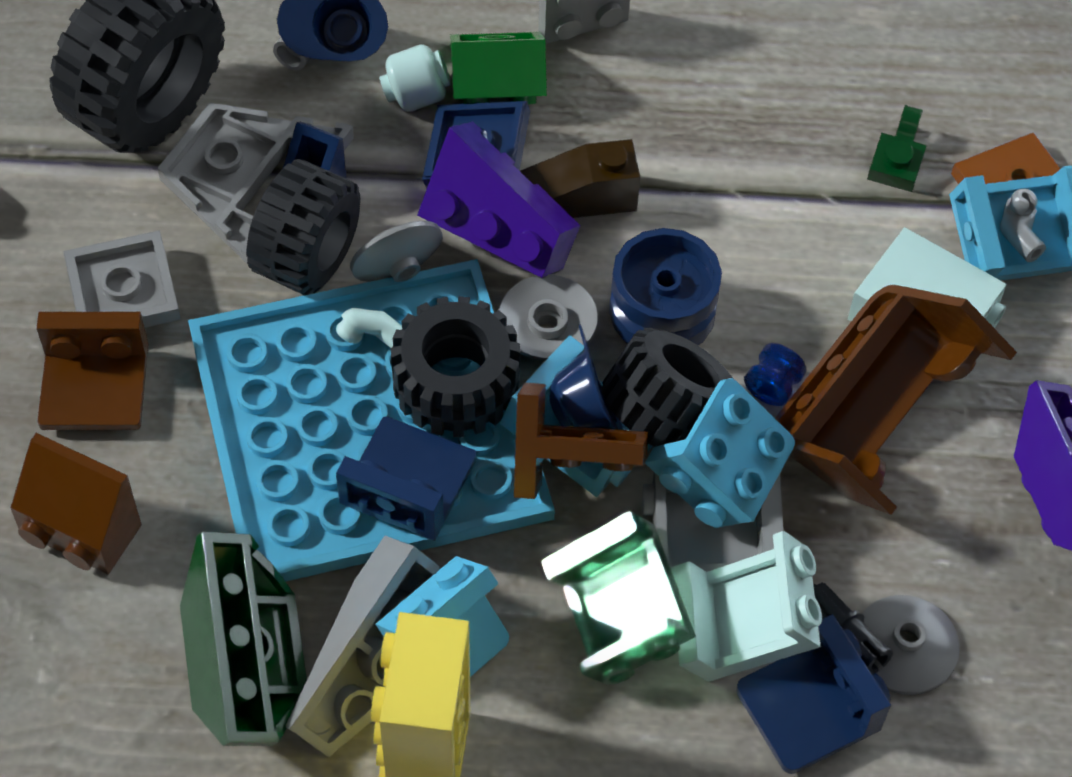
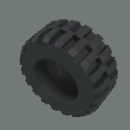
(135, 68)

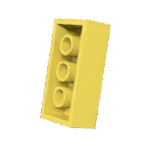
(424, 698)

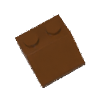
(74, 505)

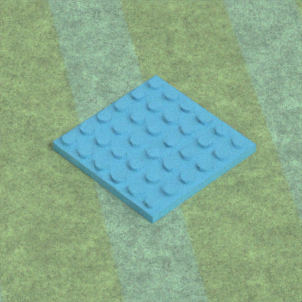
(300, 398)

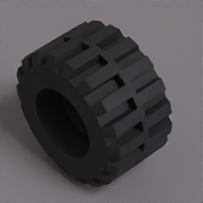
(303, 227)
(449, 332)
(661, 385)

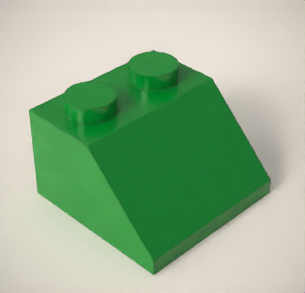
(498, 66)

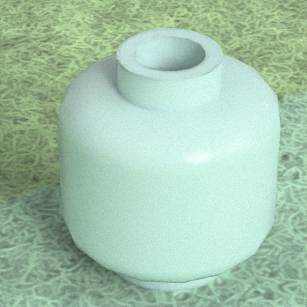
(415, 78)

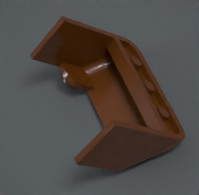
(875, 378)

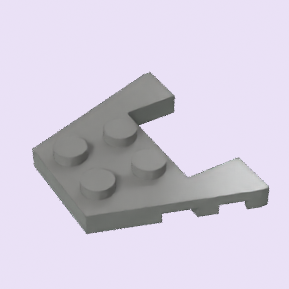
(227, 161)

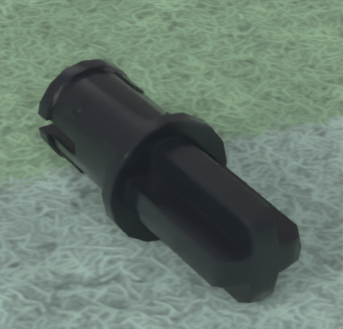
(871, 646)

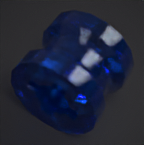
(775, 374)

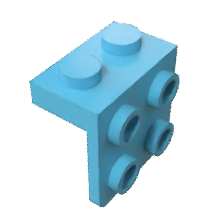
(726, 459)
(459, 594)

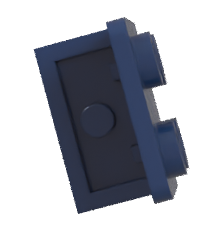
(816, 700)

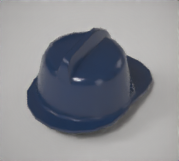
(333, 28)
(578, 395)

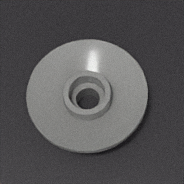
(397, 252)
(549, 301)
(919, 664)

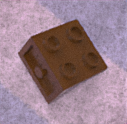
(92, 370)

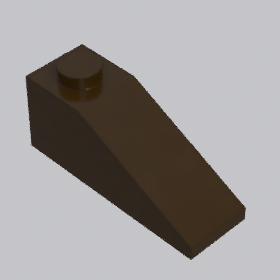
(591, 178)

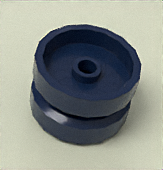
(665, 284)

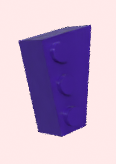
(495, 206)

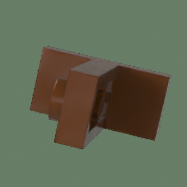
(566, 444)

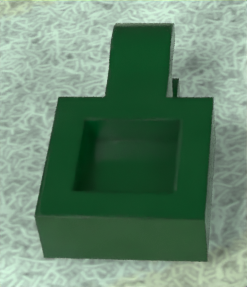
(898, 156)

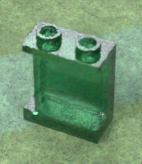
(621, 598)

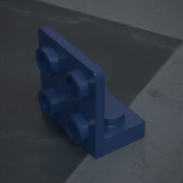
(406, 477)

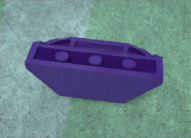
(1046, 457)

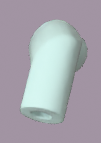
(362, 321)

